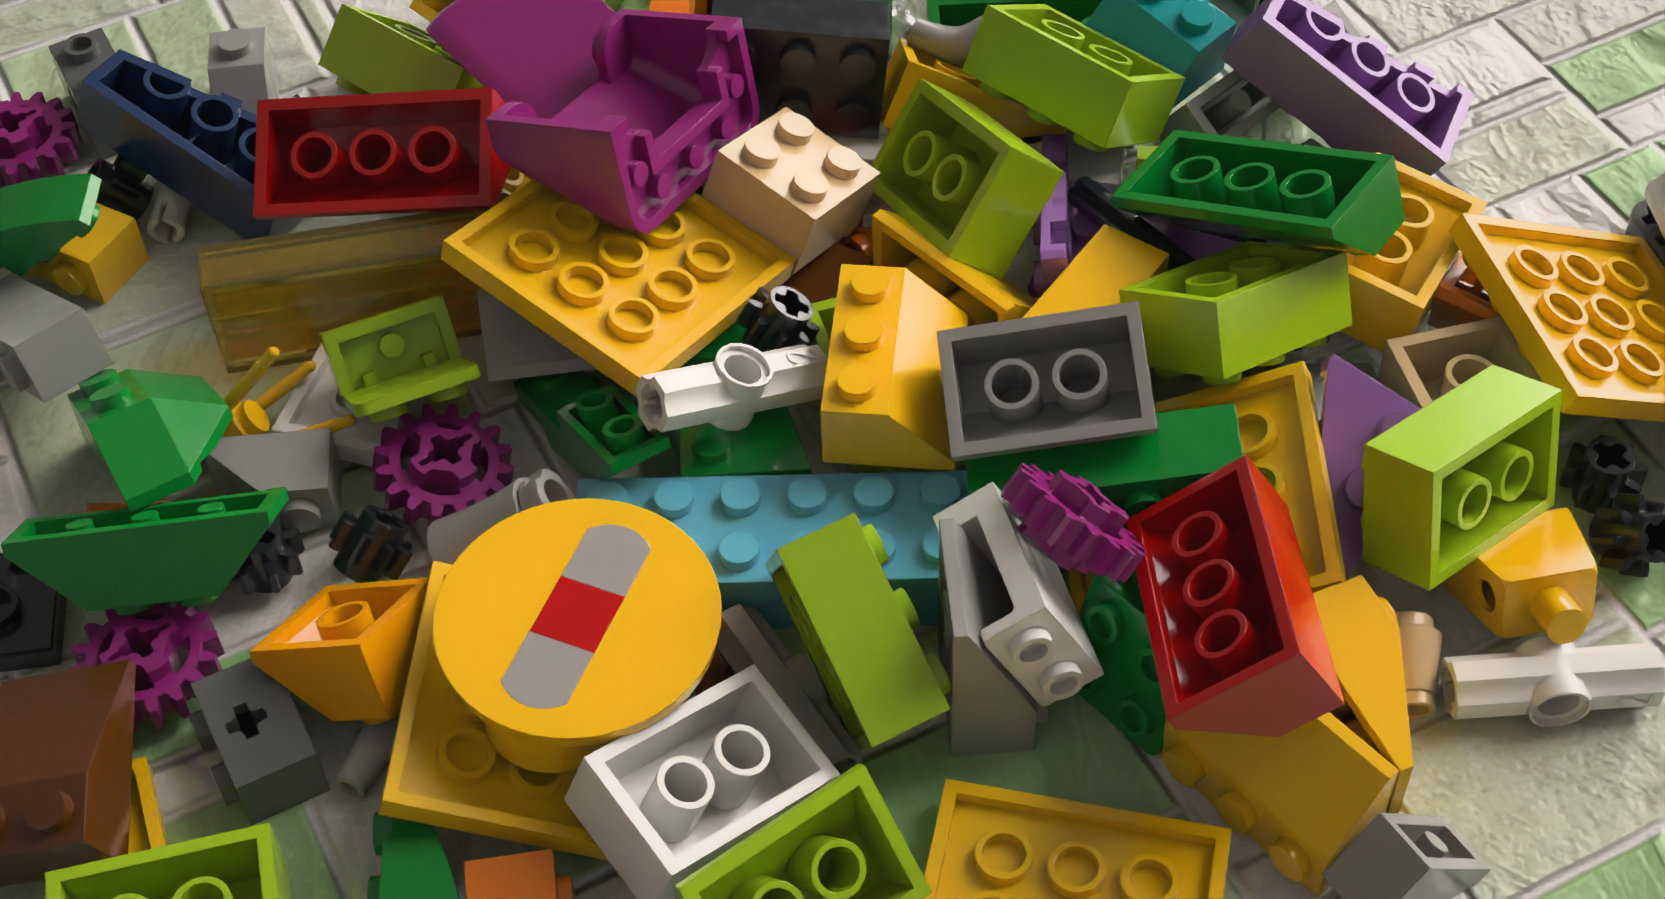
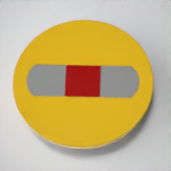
(576, 627)

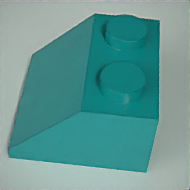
(1173, 33)

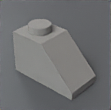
(243, 66)
(297, 460)
(1406, 860)

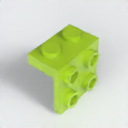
(397, 360)

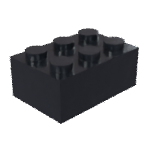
(818, 59)

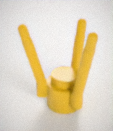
(250, 415)

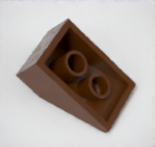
(65, 769)

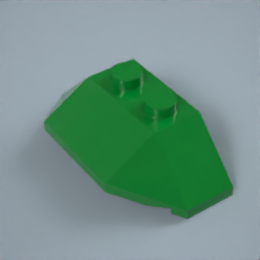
(149, 429)
(146, 555)

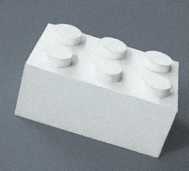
(696, 782)

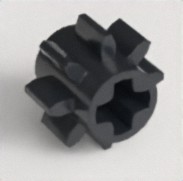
(122, 186)
(777, 319)
(1602, 471)
(1629, 534)
(370, 545)
(272, 560)

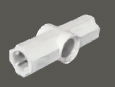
(731, 387)
(1552, 681)

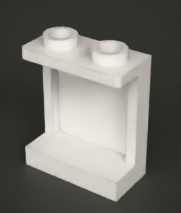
(1043, 635)

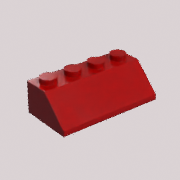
(376, 154)
(1232, 608)

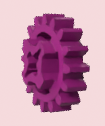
(35, 138)
(441, 463)
(1073, 522)
(169, 652)

